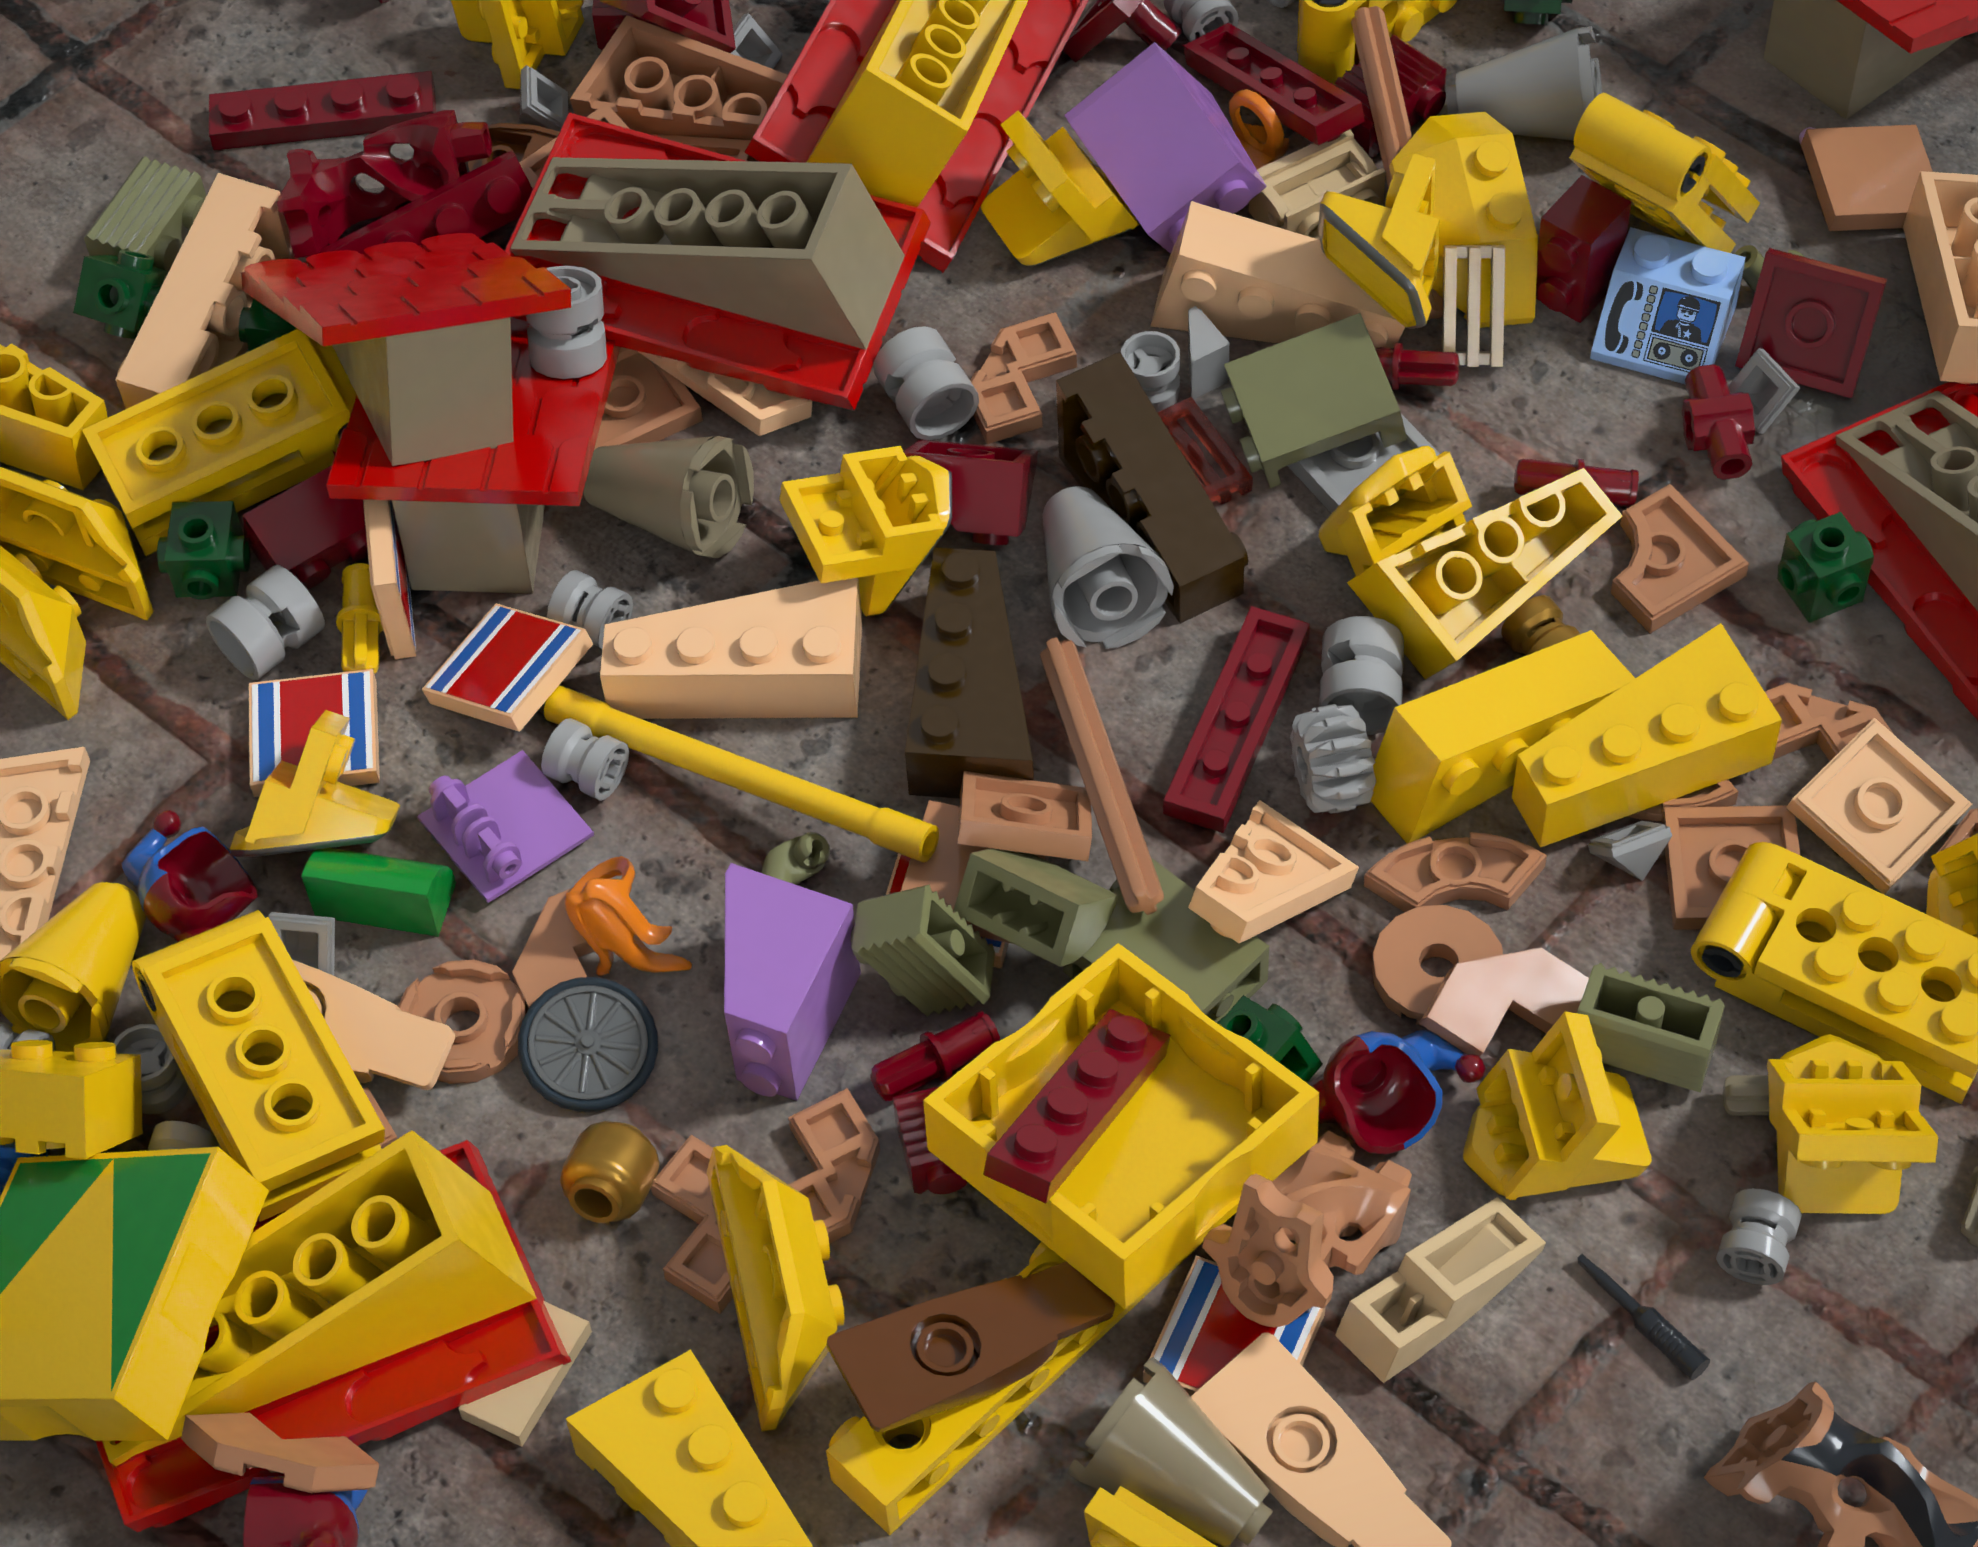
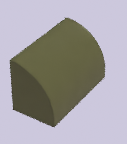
(1034, 904)

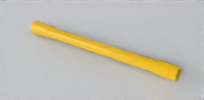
(880, 825)

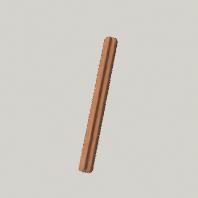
(1385, 97)
(1102, 777)

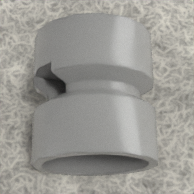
(570, 339)
(926, 383)
(271, 617)
(1363, 668)

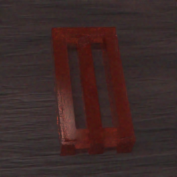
(1216, 488)

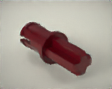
(1418, 366)
(1617, 484)
(934, 1056)

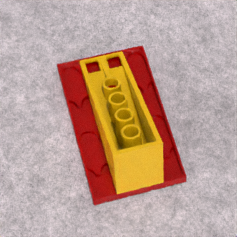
(917, 99)
(355, 1322)

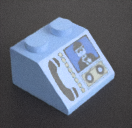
(1667, 306)

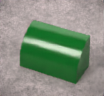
(378, 890)

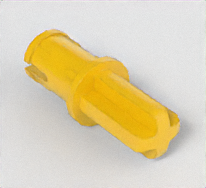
(358, 621)

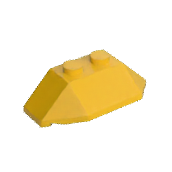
(1480, 203)
(72, 542)
(40, 634)
(775, 1279)

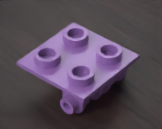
(502, 824)

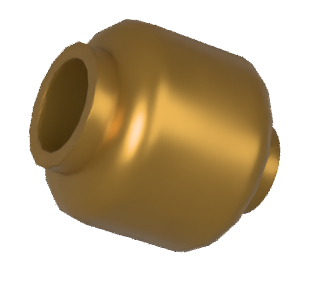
(609, 1172)

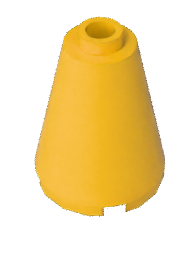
(74, 967)

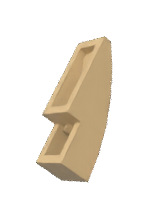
(1438, 1288)

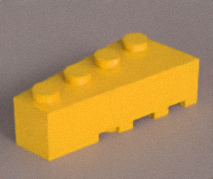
(69, 1098)

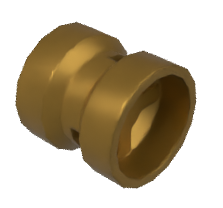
(1536, 626)

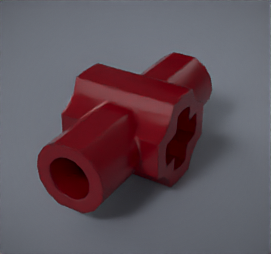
(1718, 422)

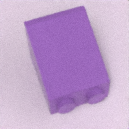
(1164, 144)
(783, 977)

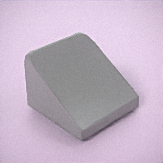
(1206, 353)

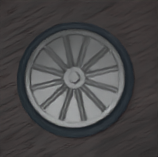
(587, 1044)

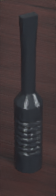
(1652, 1325)

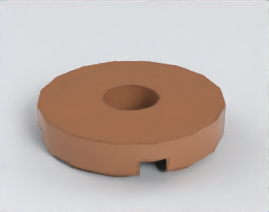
(1417, 937)
(476, 988)

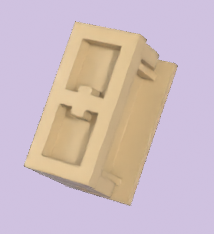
(1302, 178)

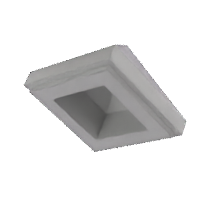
(754, 43)
(542, 100)
(1767, 386)
(1632, 847)
(307, 938)

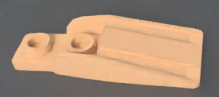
(377, 1033)
(1311, 1452)

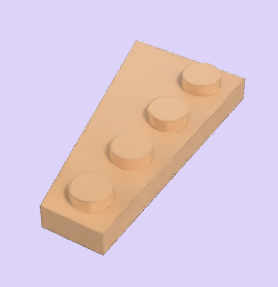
(36, 823)

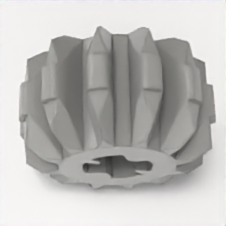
(1332, 758)

